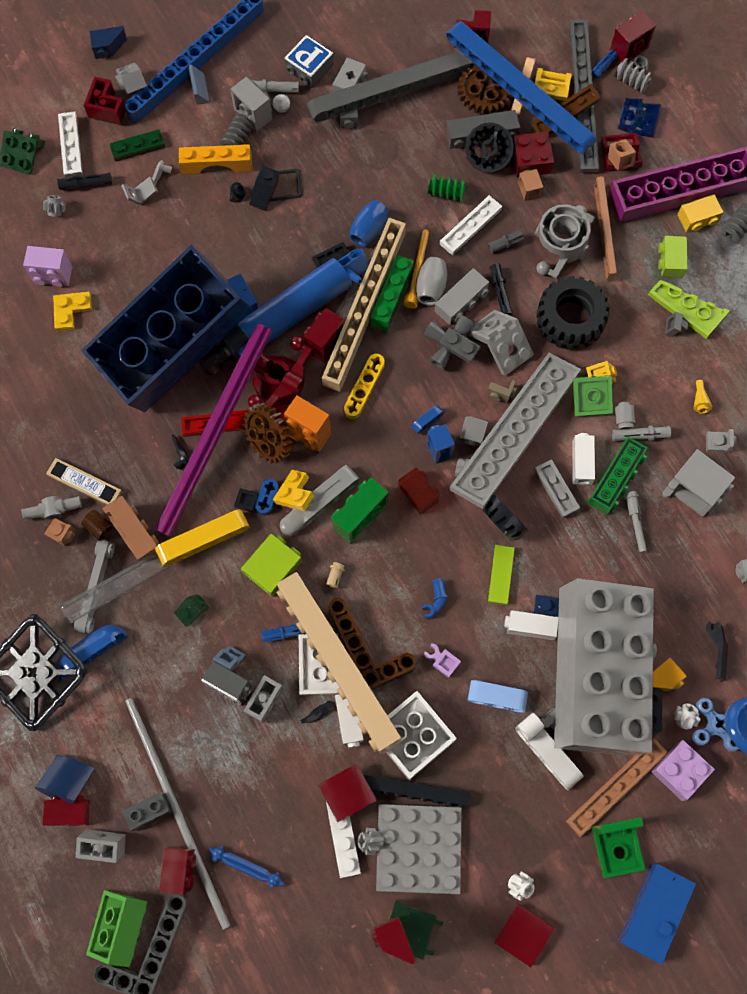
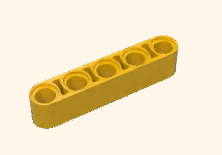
(202, 537)

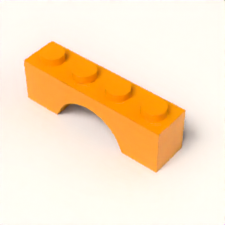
(195, 159)

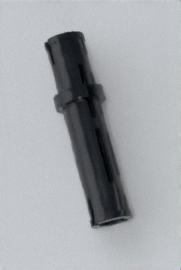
(84, 181)
(500, 287)

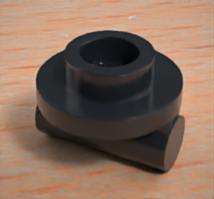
(237, 192)

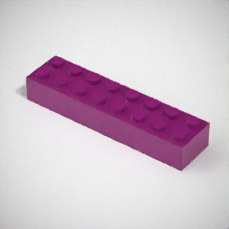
(679, 184)

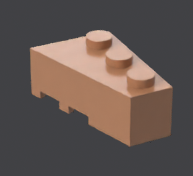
(130, 528)

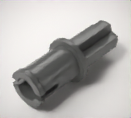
(505, 241)

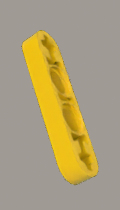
(364, 386)

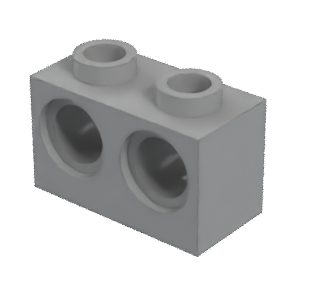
(130, 78)

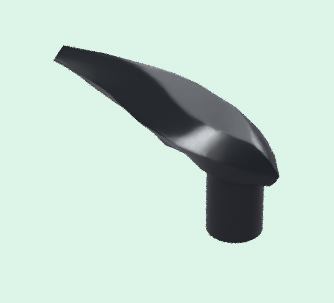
(181, 453)
(319, 712)

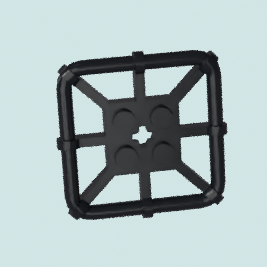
(46, 672)

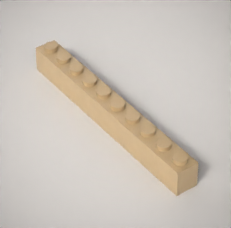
(363, 305)
(339, 663)

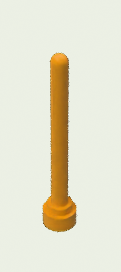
(411, 299)

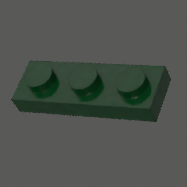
(137, 145)

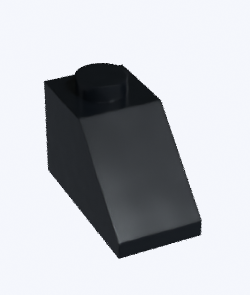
(264, 188)

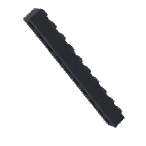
(420, 791)

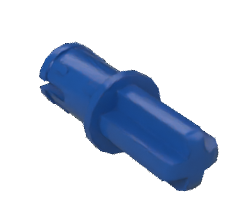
(280, 633)

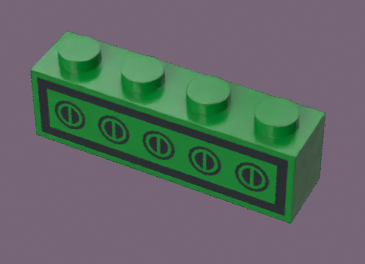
(392, 293)
(617, 475)

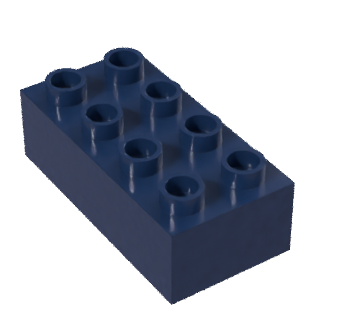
(166, 329)

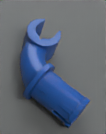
(440, 599)

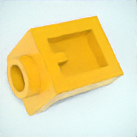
(602, 369)

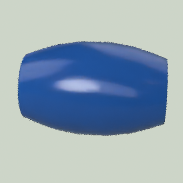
(368, 223)

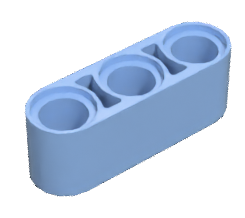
(497, 696)

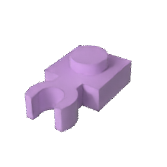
(444, 661)

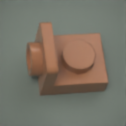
(60, 532)

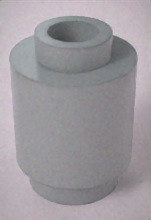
(625, 415)

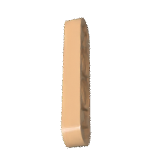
(527, 71)

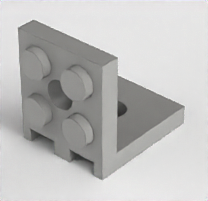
(500, 333)

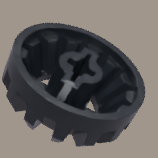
(495, 132)
(504, 519)

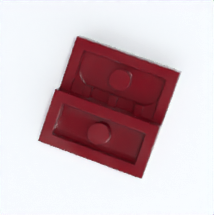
(633, 141)
(347, 792)
(524, 935)

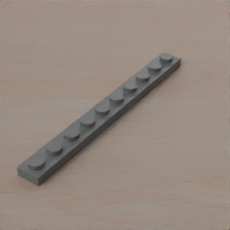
(582, 78)

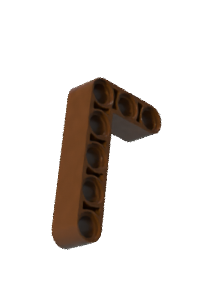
(361, 650)

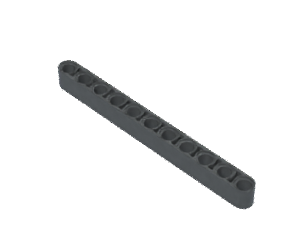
(389, 86)

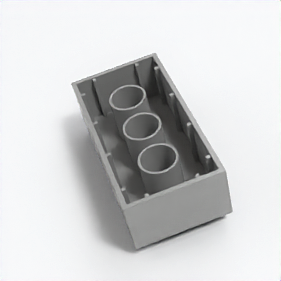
(604, 668)

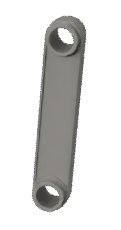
(103, 551)

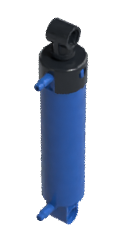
(290, 307)

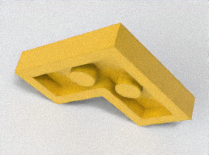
(65, 307)
(291, 491)

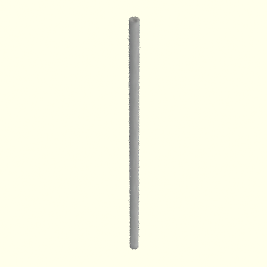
(177, 813)

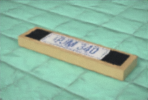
(83, 482)

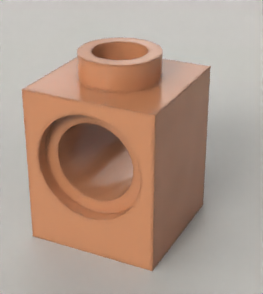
(621, 154)
(530, 184)

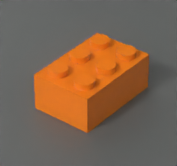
(308, 424)

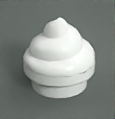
(281, 103)

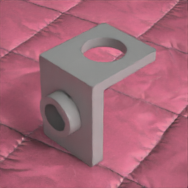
(141, 192)

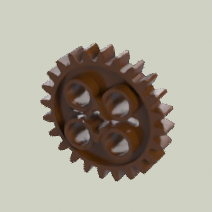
(472, 86)
(267, 433)

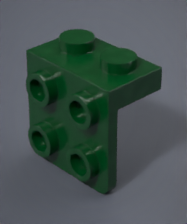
(19, 150)

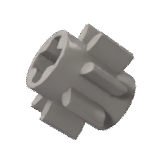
(54, 205)
(370, 841)

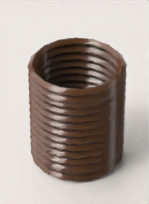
(97, 525)

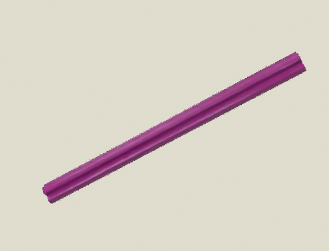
(213, 430)

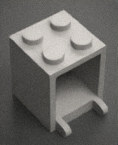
(700, 484)

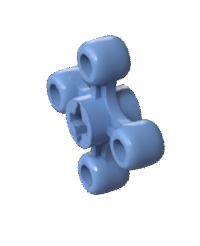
(711, 729)

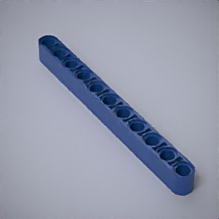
(196, 54)
(521, 87)

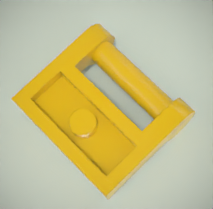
(555, 89)

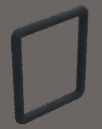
(298, 184)

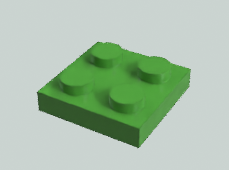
(592, 395)

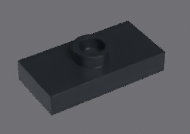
(336, 252)

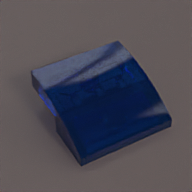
(639, 117)

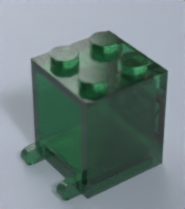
(417, 927)

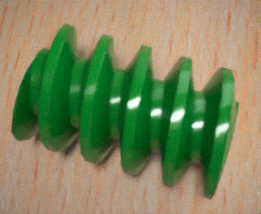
(446, 187)

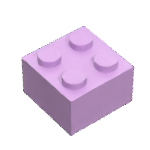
(48, 266)
(682, 770)

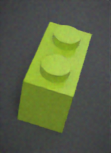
(673, 256)

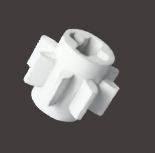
(687, 716)
(521, 886)

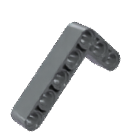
(153, 954)

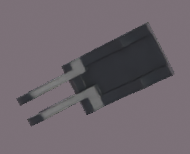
(720, 640)

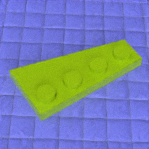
(700, 315)

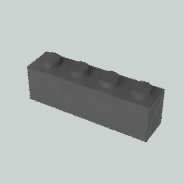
(459, 129)

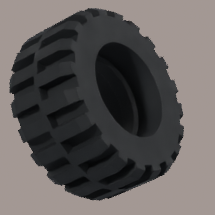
(578, 292)

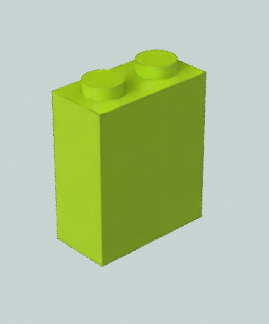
(271, 564)

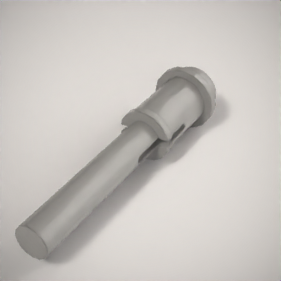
(635, 512)

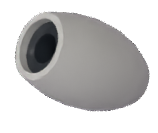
(431, 281)

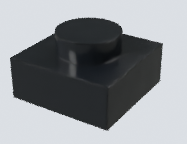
(246, 500)

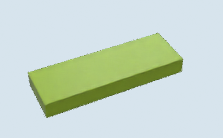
(501, 575)

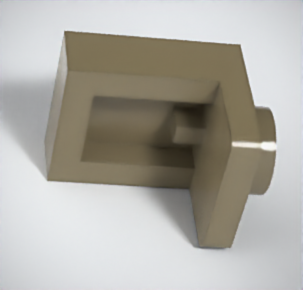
(500, 393)

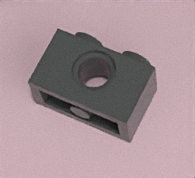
(147, 811)

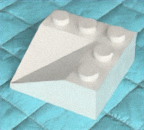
(422, 735)

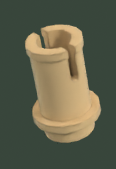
(335, 574)

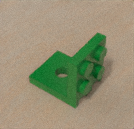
(620, 834)

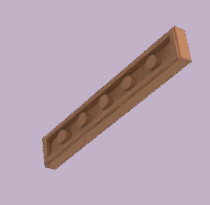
(605, 230)
(615, 789)

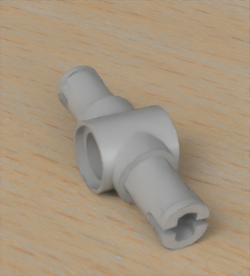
(51, 508)

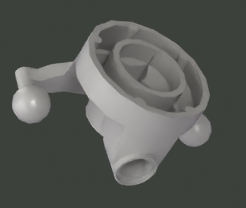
(565, 220)

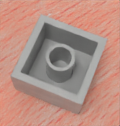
(252, 103)

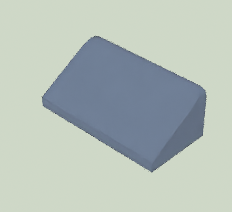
(199, 85)

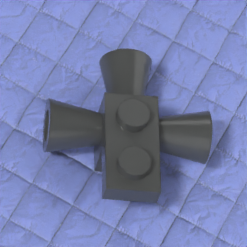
(452, 342)

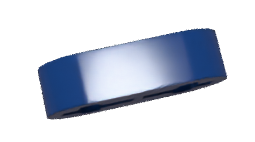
(428, 419)
(263, 495)

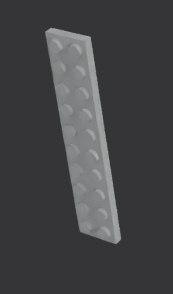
(515, 431)

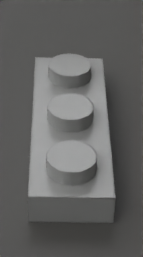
(557, 488)

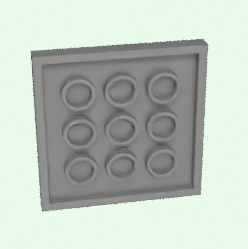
(419, 849)

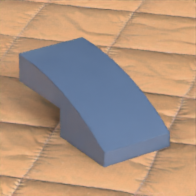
(229, 658)

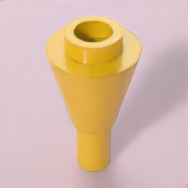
(702, 402)

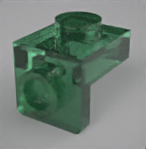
(191, 609)

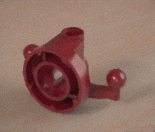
(273, 391)

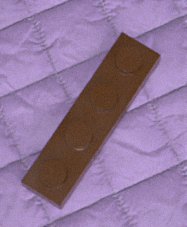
(574, 105)

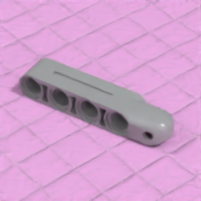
(324, 497)

